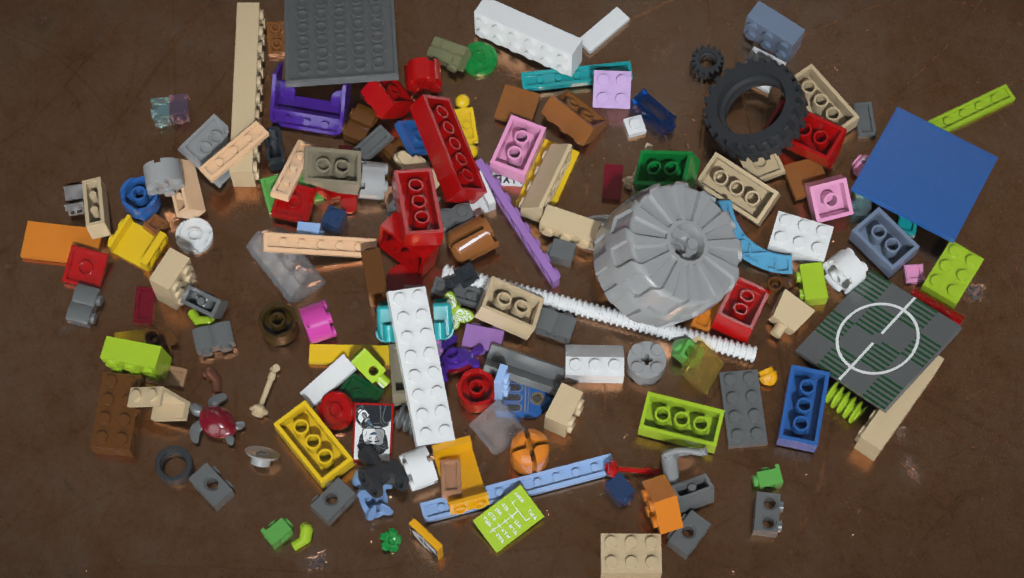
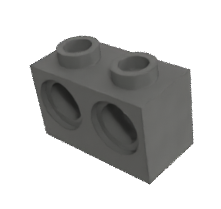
(762, 514)

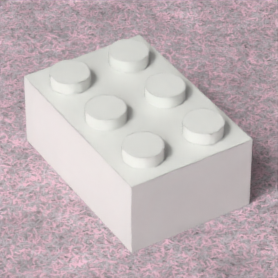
(800, 237)

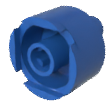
(136, 199)

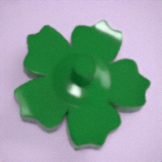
(390, 540)

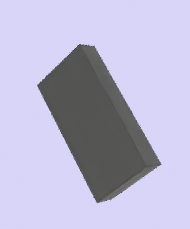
(866, 123)
(374, 143)

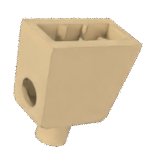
(788, 314)

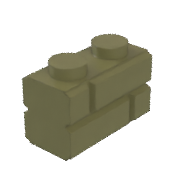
(449, 54)

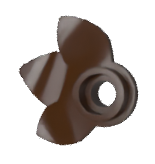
(164, 339)

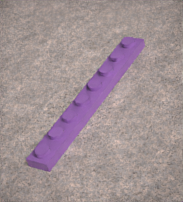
(522, 229)

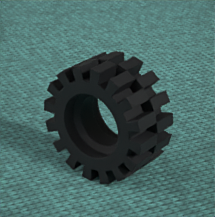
(709, 53)

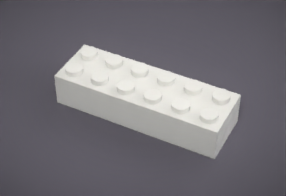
(528, 36)

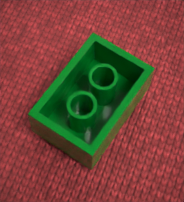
(666, 168)

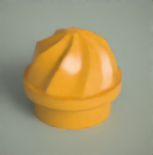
(768, 376)

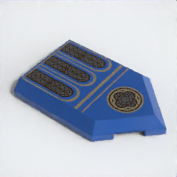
(527, 401)

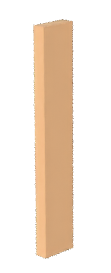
(316, 244)

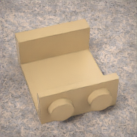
(165, 403)

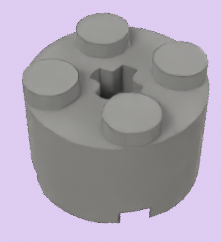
(163, 177)
(373, 180)
(646, 352)

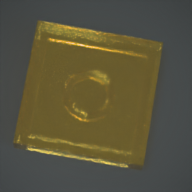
(702, 367)

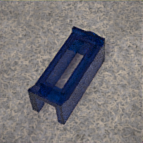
(660, 126)

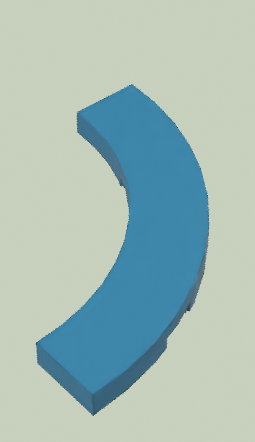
(755, 254)

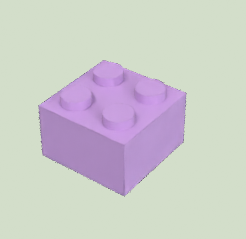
(611, 89)

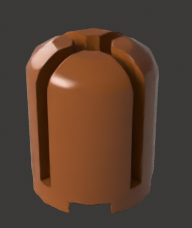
(471, 239)

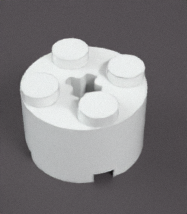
(845, 270)
(418, 468)

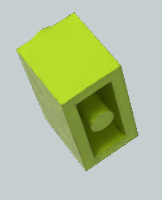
(811, 284)

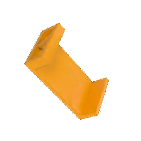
(473, 489)

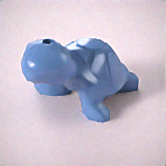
(372, 506)

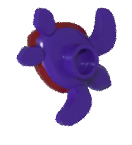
(458, 359)

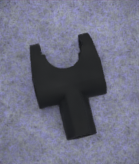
(378, 473)

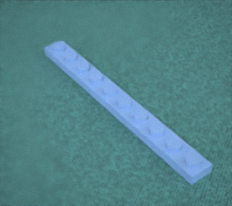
(532, 484)

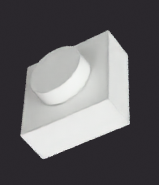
(634, 126)

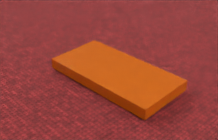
(54, 241)

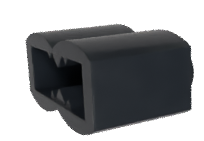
(275, 149)

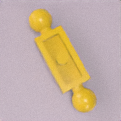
(467, 121)

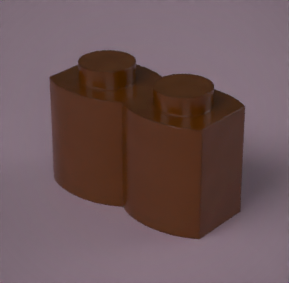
(360, 125)

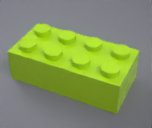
(680, 422)

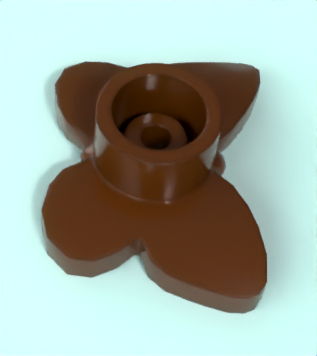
(776, 285)

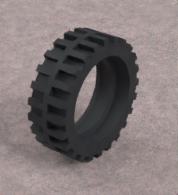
(737, 82)

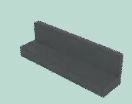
(525, 369)

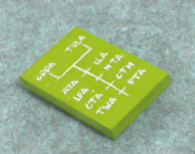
(508, 518)

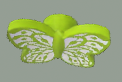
(459, 314)

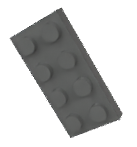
(743, 409)

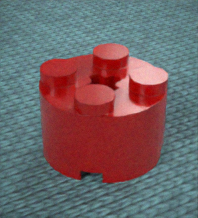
(423, 76)
(472, 400)

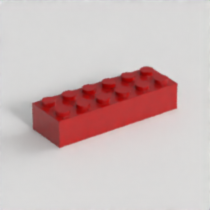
(448, 149)

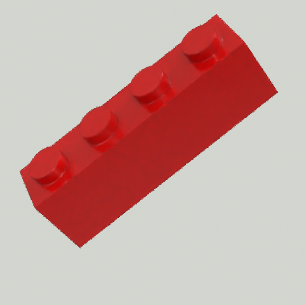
(819, 140)

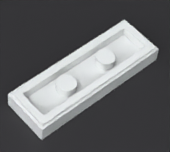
(604, 30)
(328, 380)

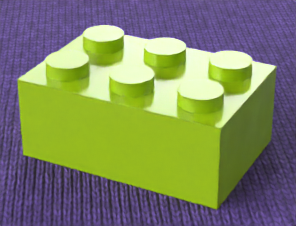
(952, 274)
(136, 358)

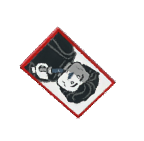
(373, 428)

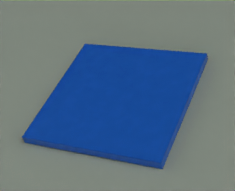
(924, 174)

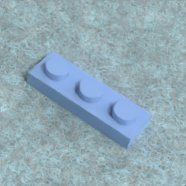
(502, 382)

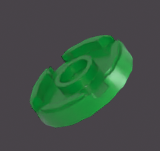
(482, 59)

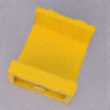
(137, 244)

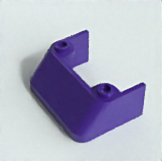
(305, 112)

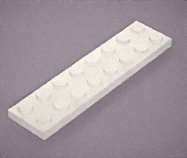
(420, 366)

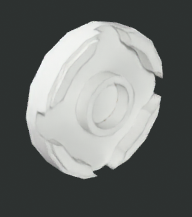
(194, 236)

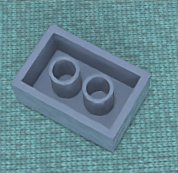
(773, 31)
(884, 242)

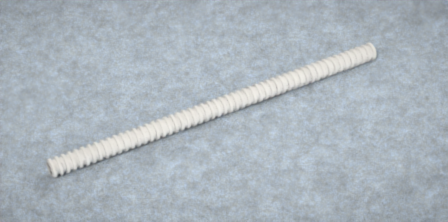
(618, 318)

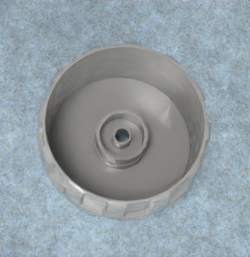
(667, 255)

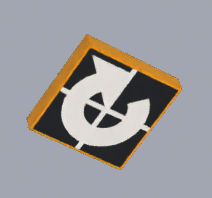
(426, 539)

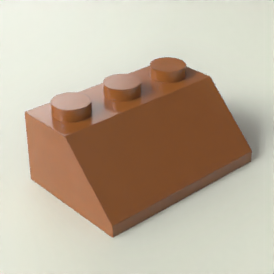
(574, 117)

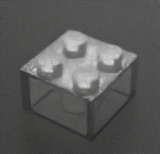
(497, 426)

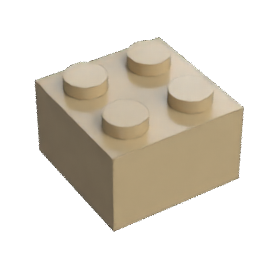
(563, 410)

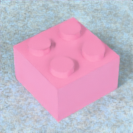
(828, 198)

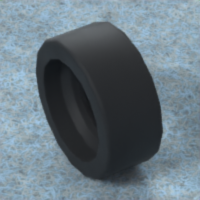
(169, 451)

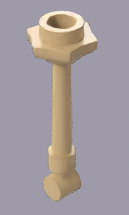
(628, 181)
(259, 410)

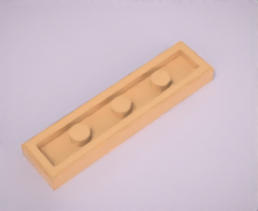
(234, 151)
(291, 172)

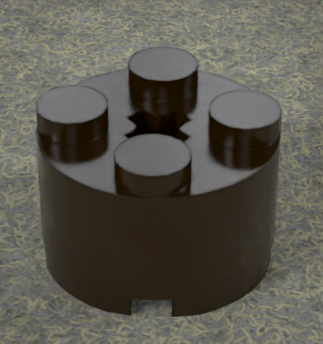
(281, 333)

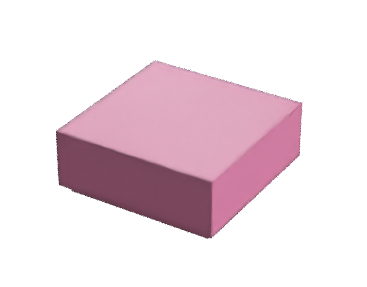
(913, 274)

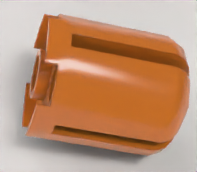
(520, 450)

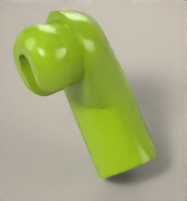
(200, 321)
(305, 536)

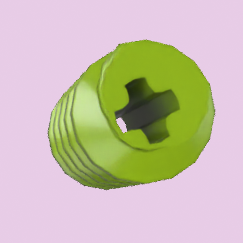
(844, 403)

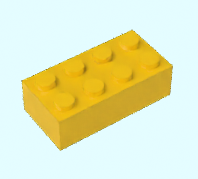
(313, 444)

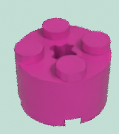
(317, 322)

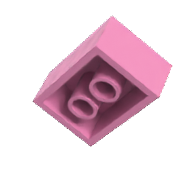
(518, 149)

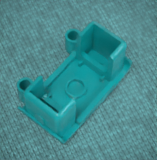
(442, 327)

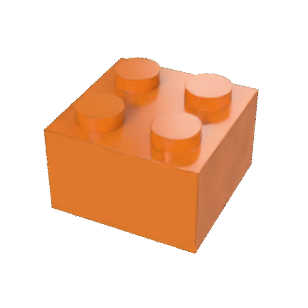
(661, 504)

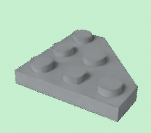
(206, 143)

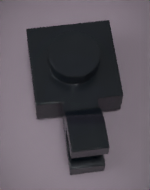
(465, 276)

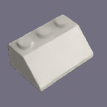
(594, 363)

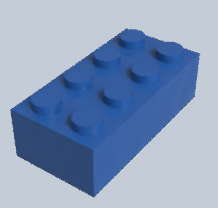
(802, 408)

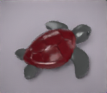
(214, 420)

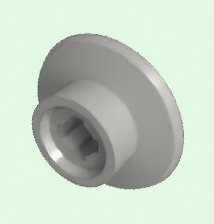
(261, 455)

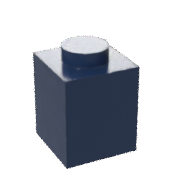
(334, 220)
(619, 490)

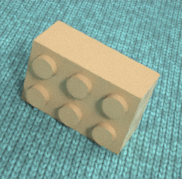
(172, 278)
(509, 308)
(630, 555)

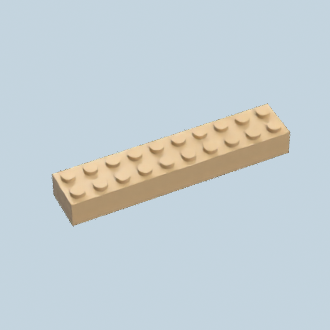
(247, 86)

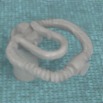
(670, 464)

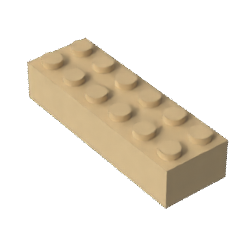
(882, 425)

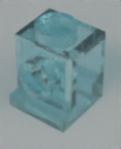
(160, 111)
(861, 208)

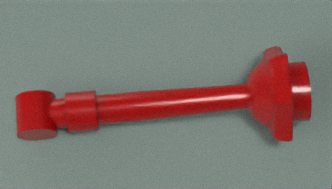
(612, 469)

